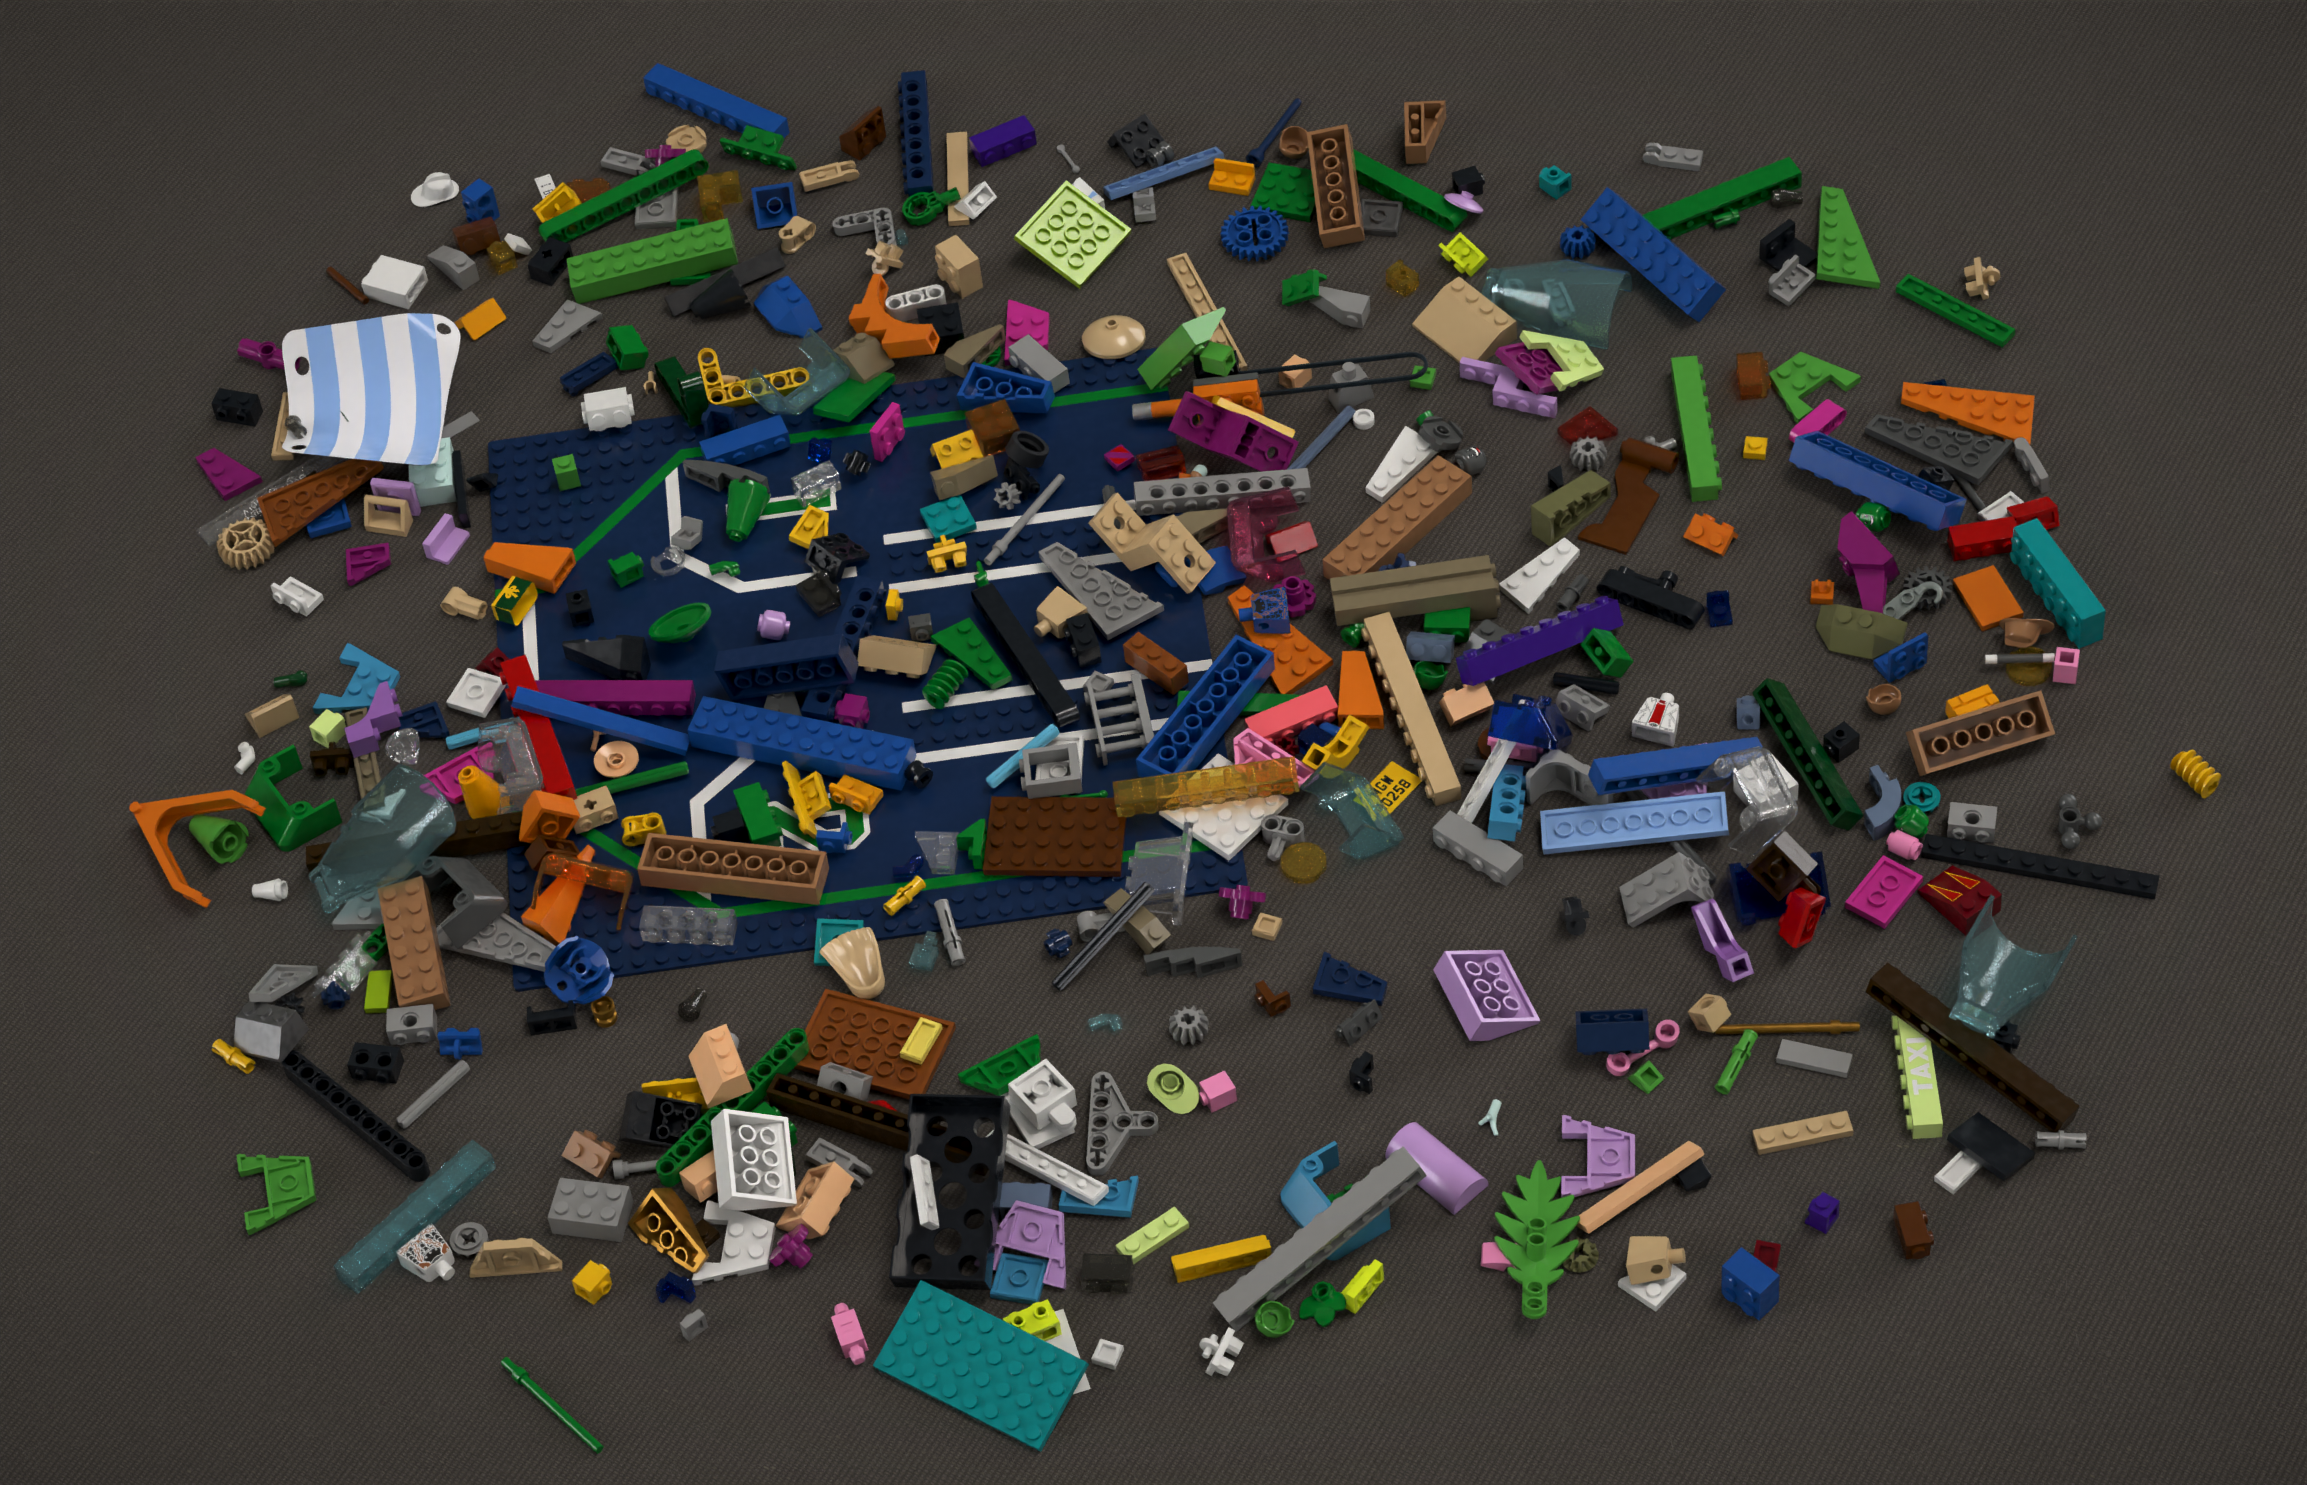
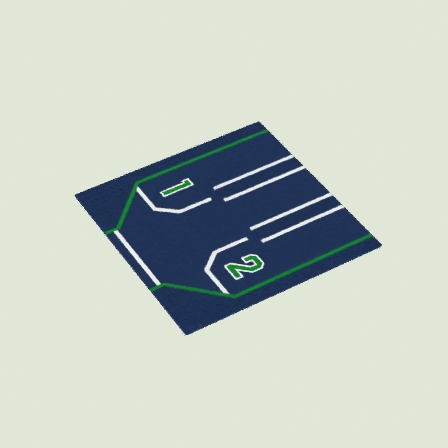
(635, 502)

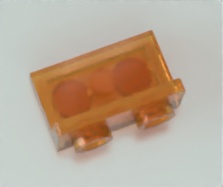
(588, 189)

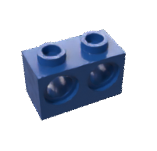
(479, 201)

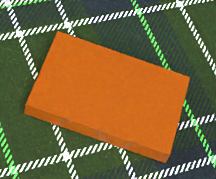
(1987, 597)

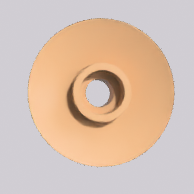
(613, 753)

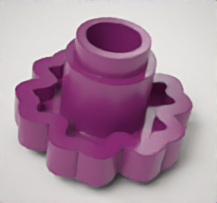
(663, 154)
(1299, 595)
(1241, 900)
(792, 1248)

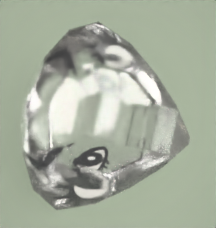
(403, 746)

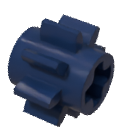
(1058, 943)
(334, 996)

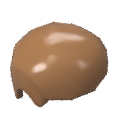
(1294, 142)
(1884, 699)

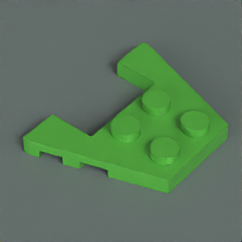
(1804, 375)
(287, 1185)

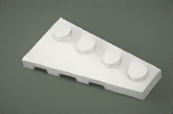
(1400, 463)
(1535, 578)

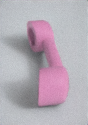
(1665, 1036)

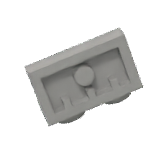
(1580, 706)

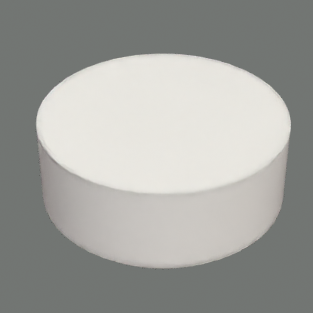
(1363, 419)

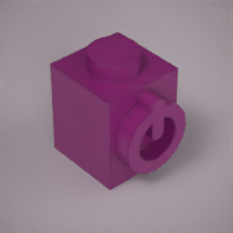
(852, 711)

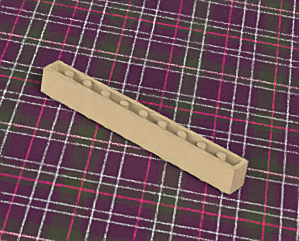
(1412, 709)

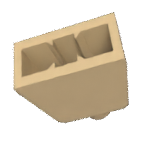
(1054, 612)
(1651, 1258)

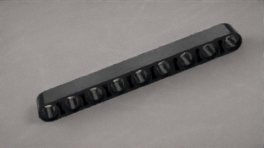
(1025, 655)
(356, 1116)

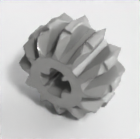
(1588, 453)
(1188, 1025)

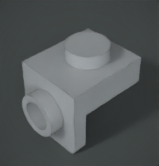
(689, 534)

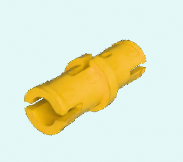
(904, 895)
(233, 1056)

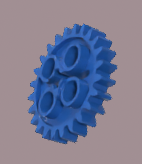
(1238, 234)

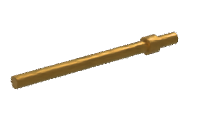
(1833, 1026)

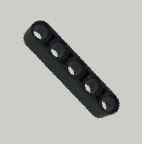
(1651, 599)

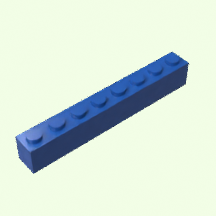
(711, 102)
(1660, 767)

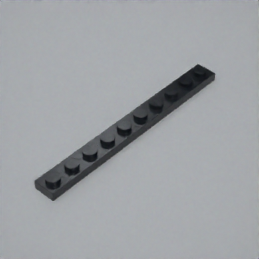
(2040, 866)

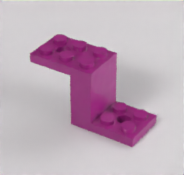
(1232, 434)

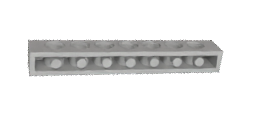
(1215, 491)

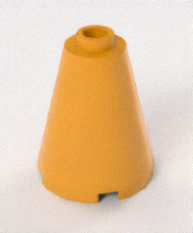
(479, 792)

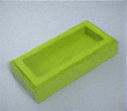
(378, 991)

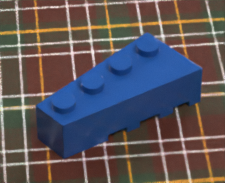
(990, 384)

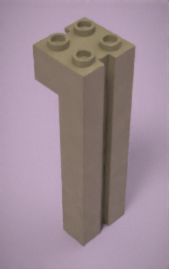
(1418, 590)

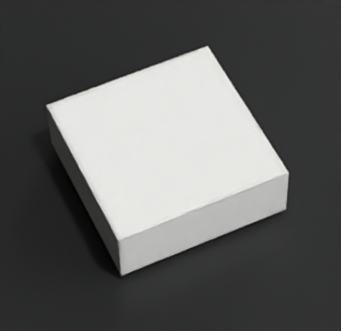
(518, 244)
(1107, 1354)

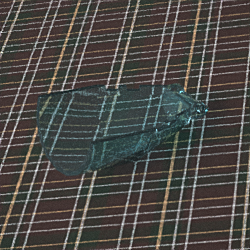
(1560, 297)
(384, 838)
(1999, 977)

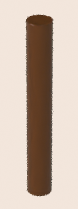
(347, 285)

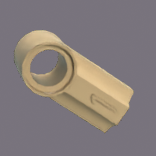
(459, 602)

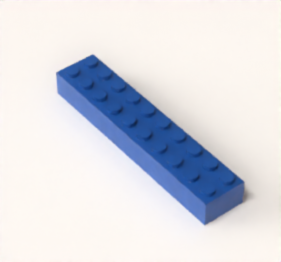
(801, 741)

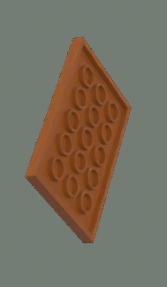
(870, 1040)

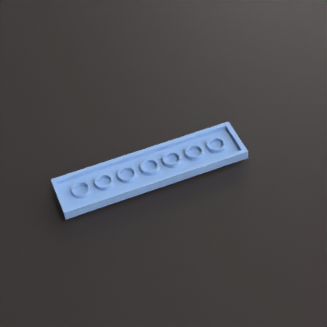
(1634, 823)

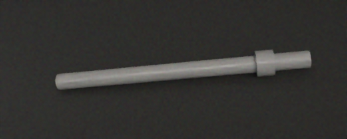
(1001, 545)

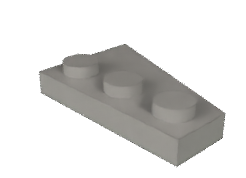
(564, 324)

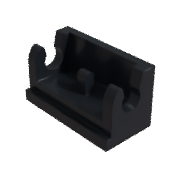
(552, 1020)

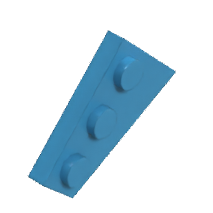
(1116, 1202)

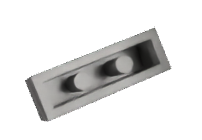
(1038, 362)

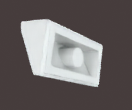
(976, 200)

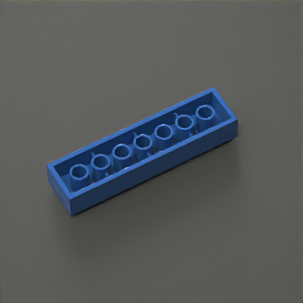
(1653, 254)
(1877, 480)
(1207, 709)

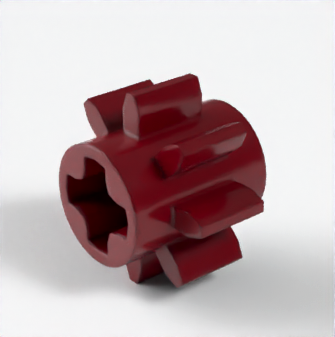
(1287, 745)

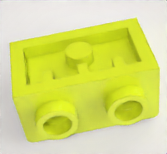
(1363, 1285)

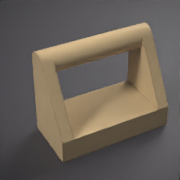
(384, 521)

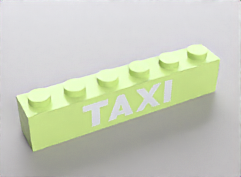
(1918, 1081)

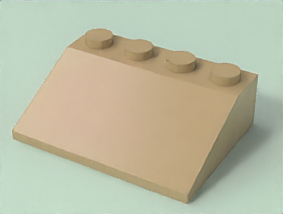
(1465, 323)

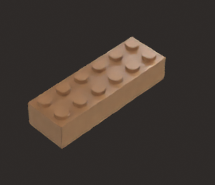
(1335, 186)
(1980, 733)
(413, 944)

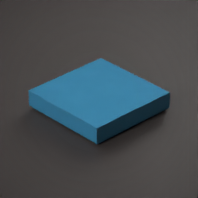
(1019, 1279)

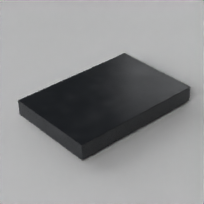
(1991, 1146)

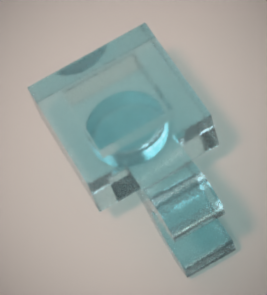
(925, 954)

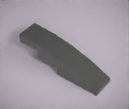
(720, 475)
(1202, 960)

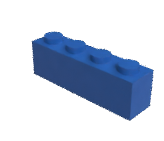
(747, 442)

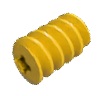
(2196, 772)

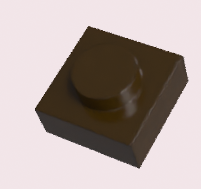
(707, 1233)

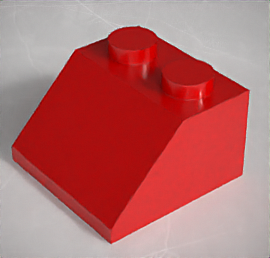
(1800, 917)

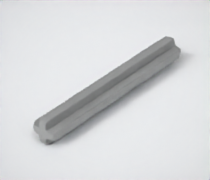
(432, 1094)

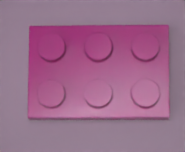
(1883, 892)

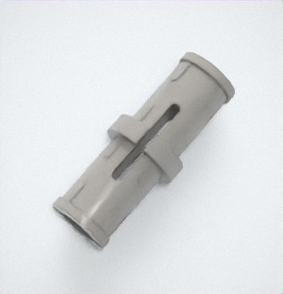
(2060, 1139)

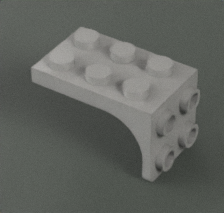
(1563, 773)
(1663, 886)

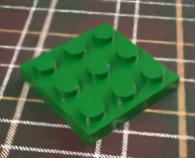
(1287, 191)

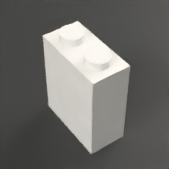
(394, 282)

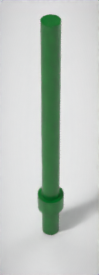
(521, 1376)

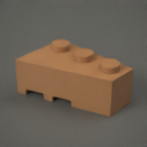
(1422, 128)

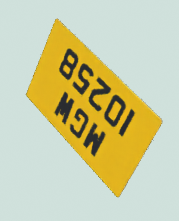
(1394, 785)

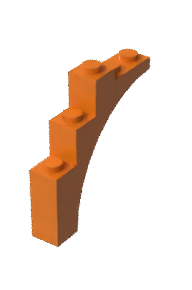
(895, 336)

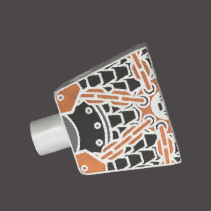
(427, 1255)

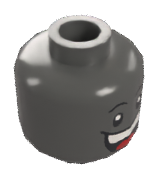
(1470, 460)

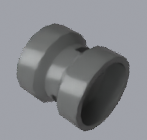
(1160, 154)

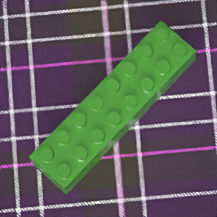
(652, 261)

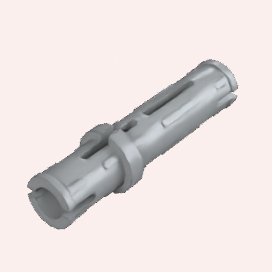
(952, 940)

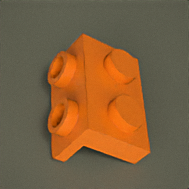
(1709, 534)

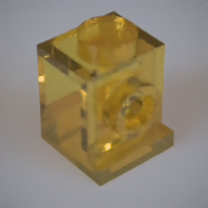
(501, 251)
(1402, 278)

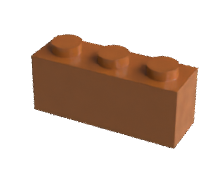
(1155, 663)

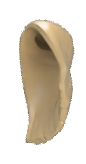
(857, 962)

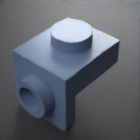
(1748, 713)

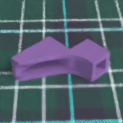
(381, 716)
(1718, 940)

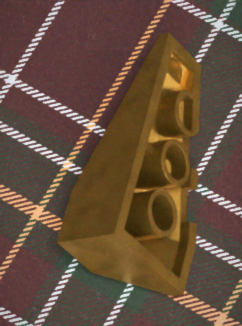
(669, 1227)

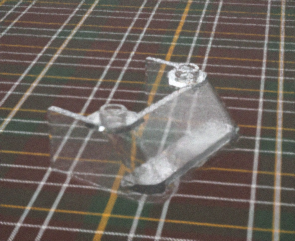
(1768, 796)

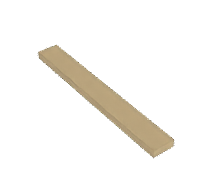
(1200, 300)

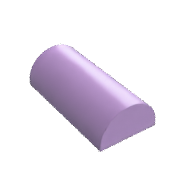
(1448, 1176)

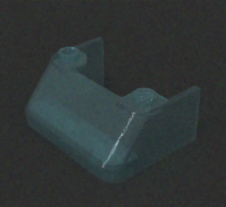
(825, 372)
(1358, 808)

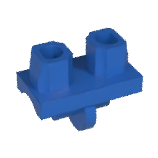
(460, 1043)

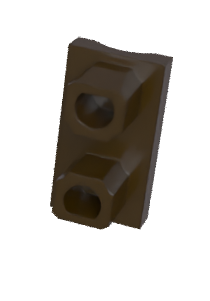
(331, 758)

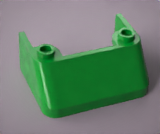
(288, 824)

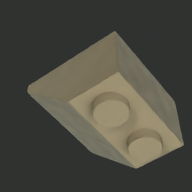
(864, 357)

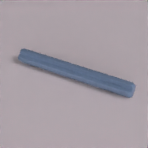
(1323, 439)

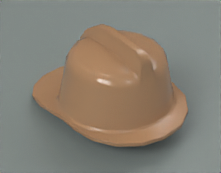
(2024, 632)

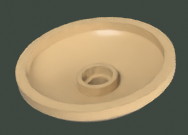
(1113, 337)

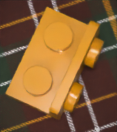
(1232, 177)
(855, 794)

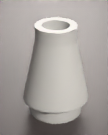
(271, 890)

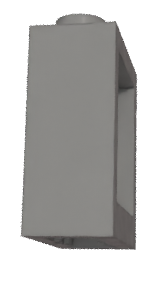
(1056, 785)

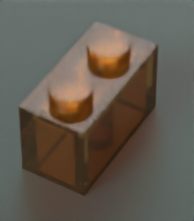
(1751, 375)

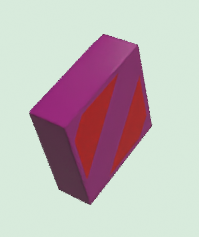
(1119, 457)

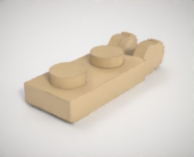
(828, 175)

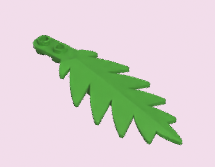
(1536, 1237)

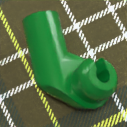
(719, 567)

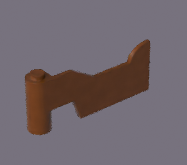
(1634, 497)

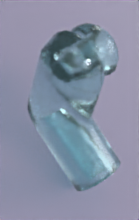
(1105, 1019)

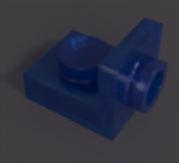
(1719, 608)

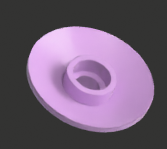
(1464, 201)

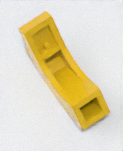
(1342, 747)

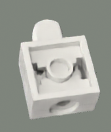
(1045, 1097)

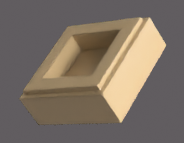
(1267, 926)

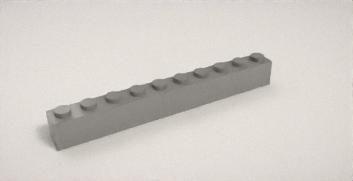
(1320, 1238)

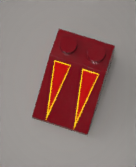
(1960, 897)

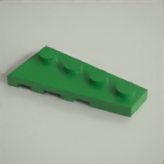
(974, 652)

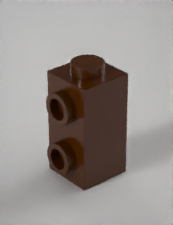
(1912, 1230)

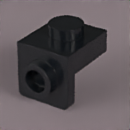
(1359, 1073)

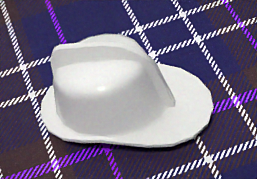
(435, 189)

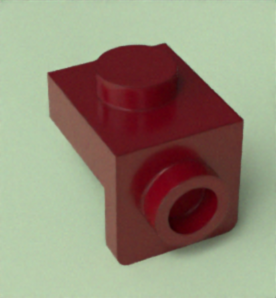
(1768, 1253)

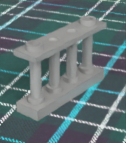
(1138, 706)

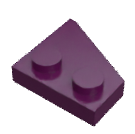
(366, 560)

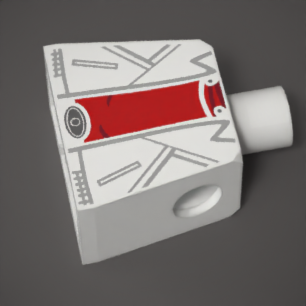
(1657, 720)

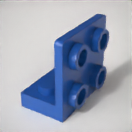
(1903, 658)

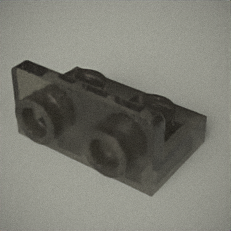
(819, 592)

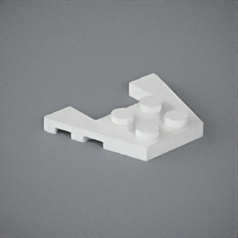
(745, 1246)

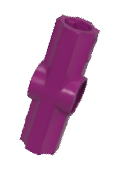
(263, 352)

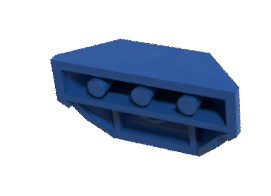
(787, 308)

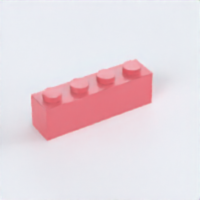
(1294, 715)

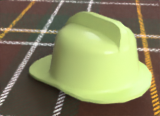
(1173, 1088)

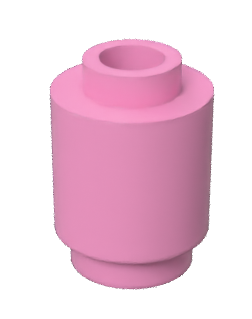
(1904, 845)

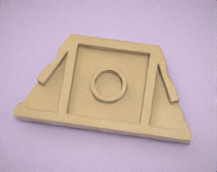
(513, 1258)

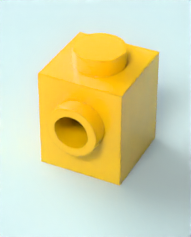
(592, 1282)

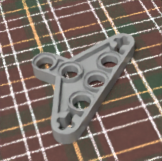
(1111, 1133)

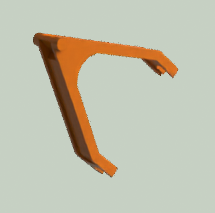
(159, 817)

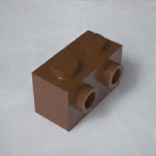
(476, 235)

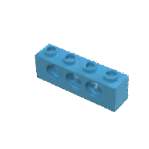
(1505, 805)

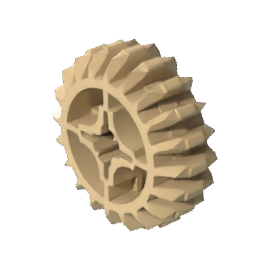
(246, 548)

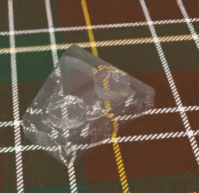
(939, 850)

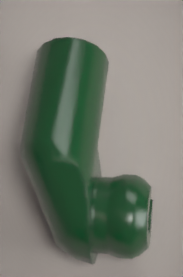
(297, 679)

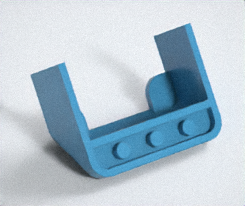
(1305, 1199)

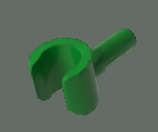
(981, 578)

